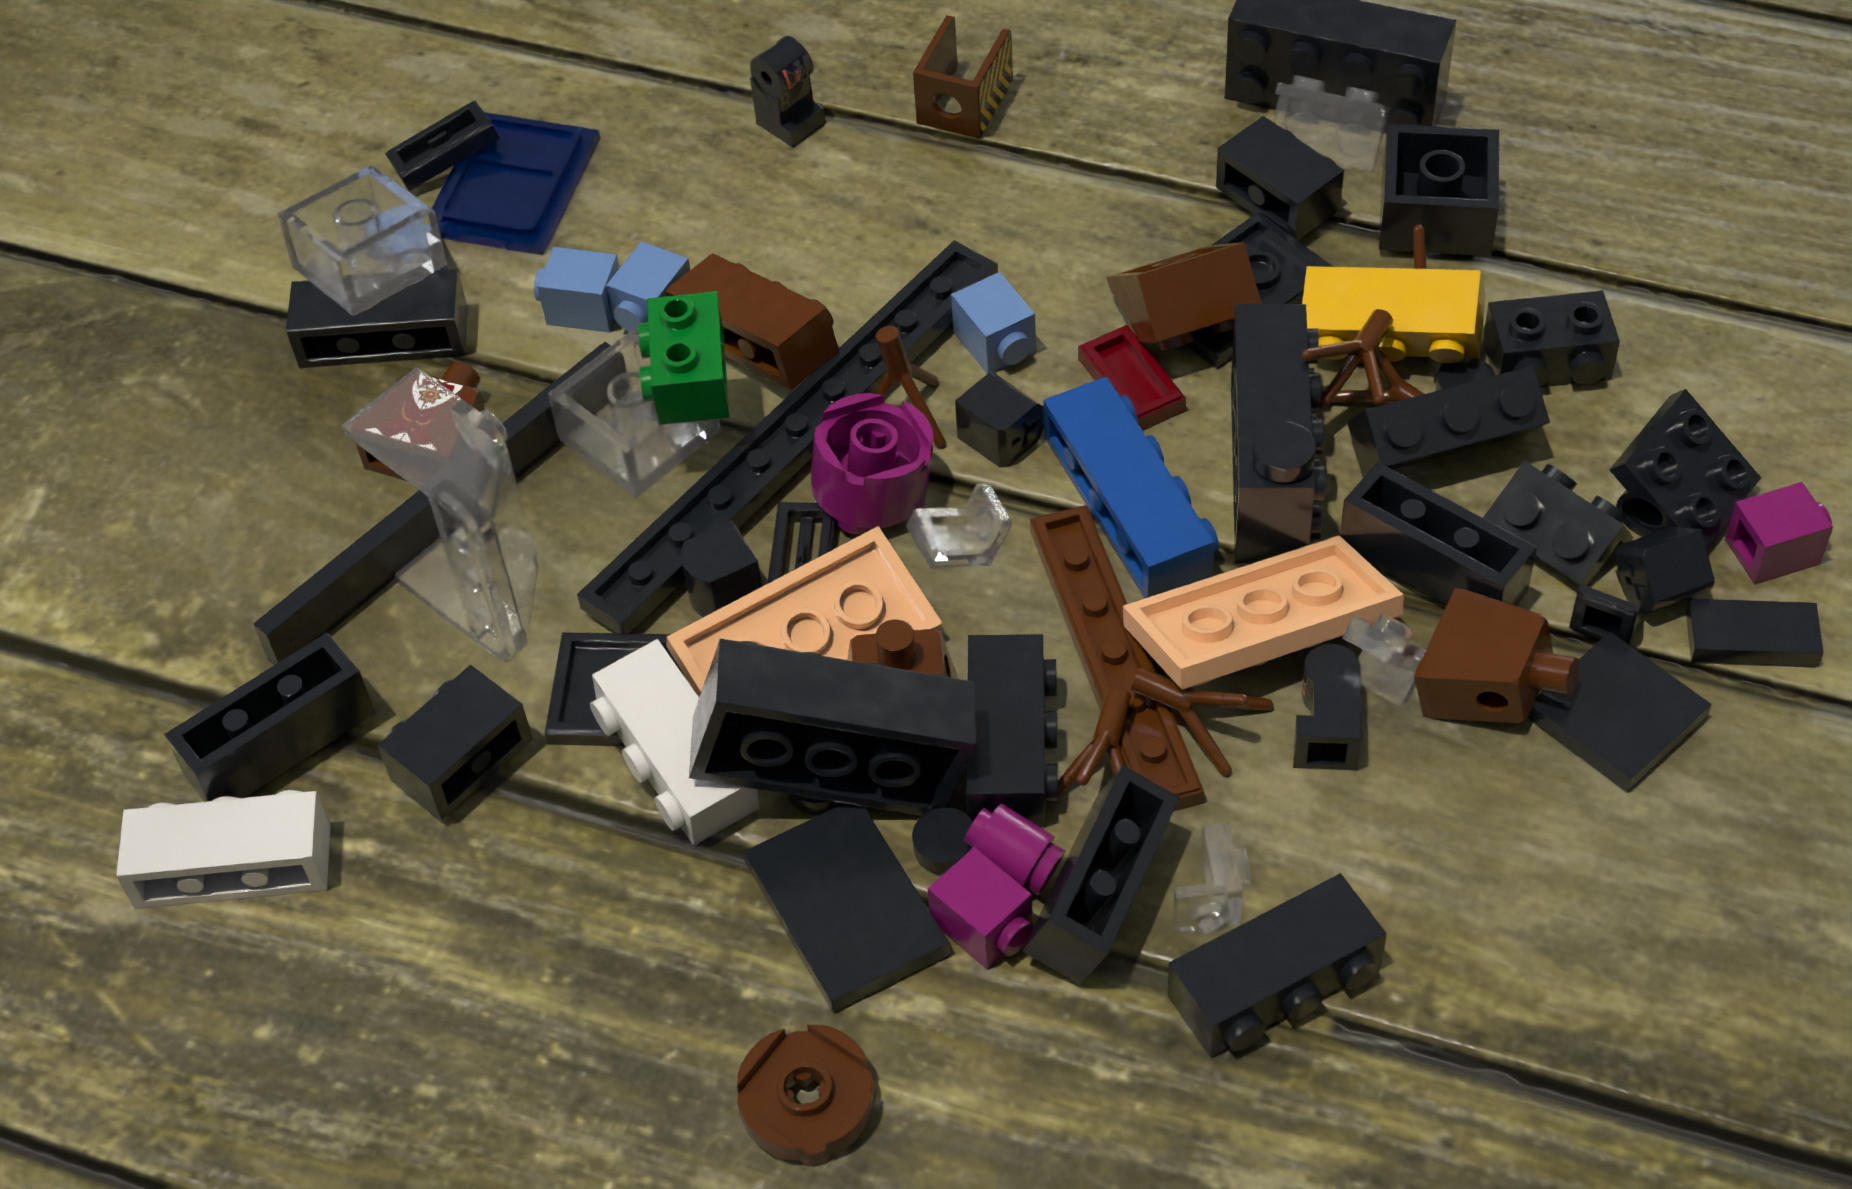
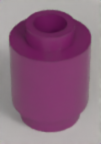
(1016, 846)

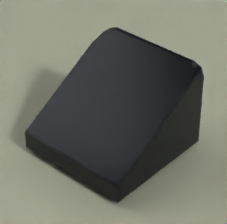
(1601, 613)

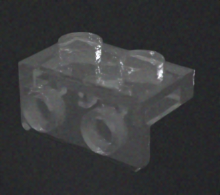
(1336, 126)

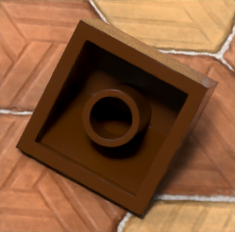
(1186, 293)

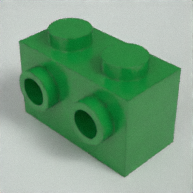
(685, 358)

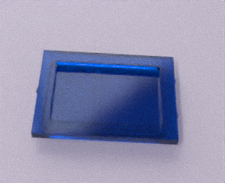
(515, 186)

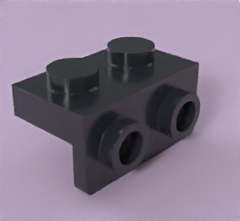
(1566, 528)

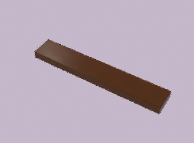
(1108, 651)

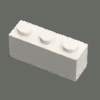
(653, 715)
(224, 849)

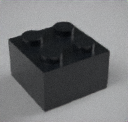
(1441, 182)

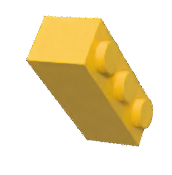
(1431, 309)

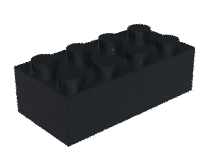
(1346, 45)
(1271, 386)
(831, 728)

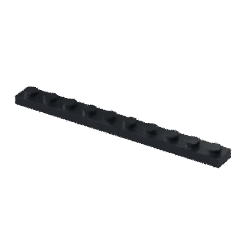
(778, 445)

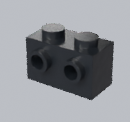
(1279, 177)
(1556, 339)
(455, 741)

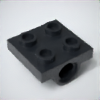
(1681, 472)

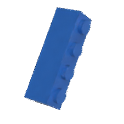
(1129, 488)

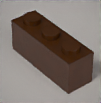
(764, 321)

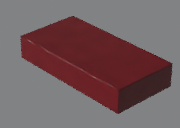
(1133, 374)

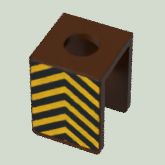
(977, 97)

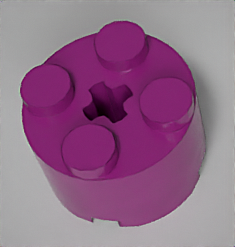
(871, 462)

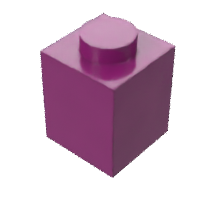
(1779, 532)
(982, 909)

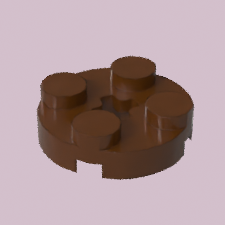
(812, 1129)

